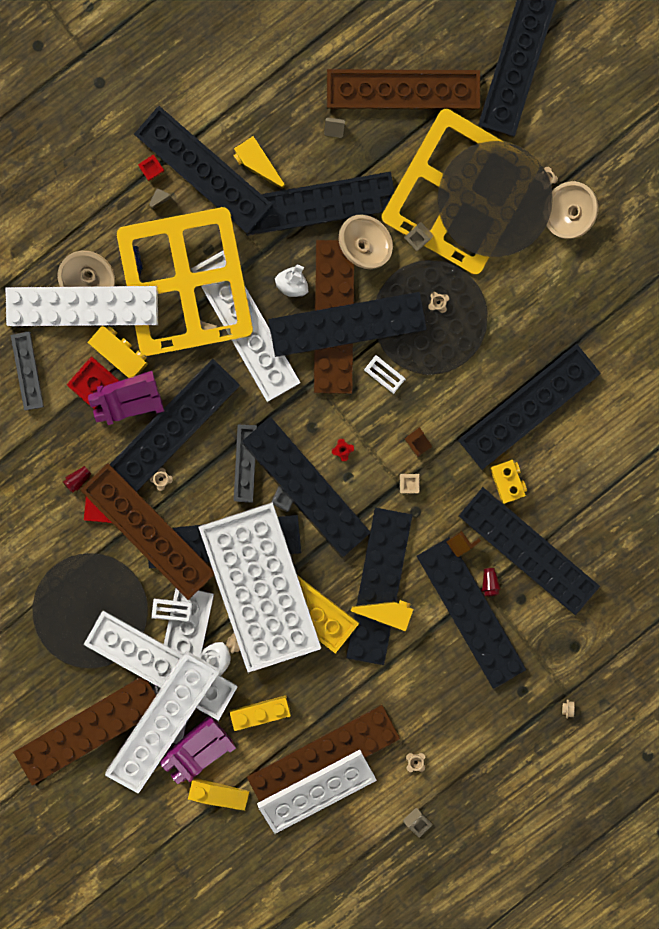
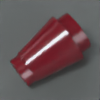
(76, 479)
(490, 582)

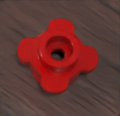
(342, 444)

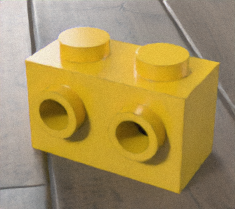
(508, 481)

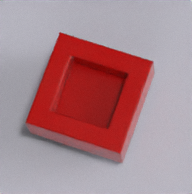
(151, 167)

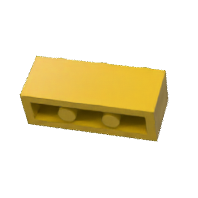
(118, 351)
(260, 713)

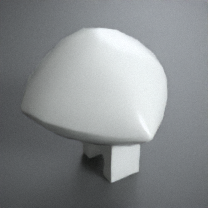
(292, 282)
(217, 655)

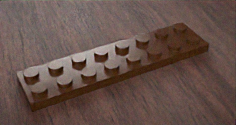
(403, 89)
(333, 289)
(148, 531)
(85, 731)
(365, 733)

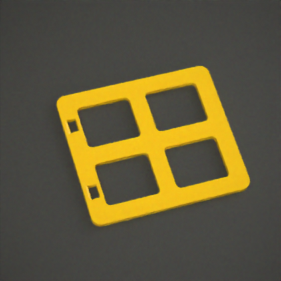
(420, 168)
(185, 280)

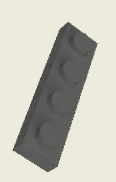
(27, 371)
(244, 467)

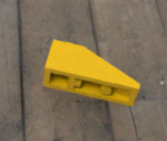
(255, 160)
(389, 613)
(217, 794)

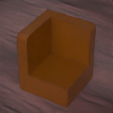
(418, 442)
(460, 544)

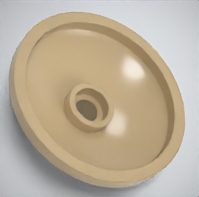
(566, 200)
(371, 236)
(74, 270)

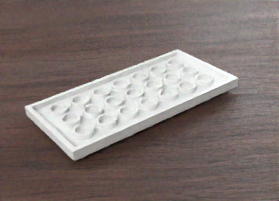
(260, 587)

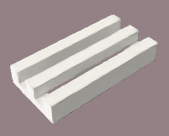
(397, 384)
(170, 602)

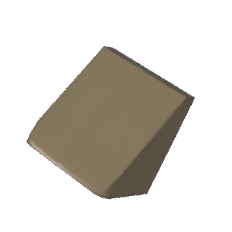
(334, 127)
(159, 198)
(418, 236)
(417, 822)

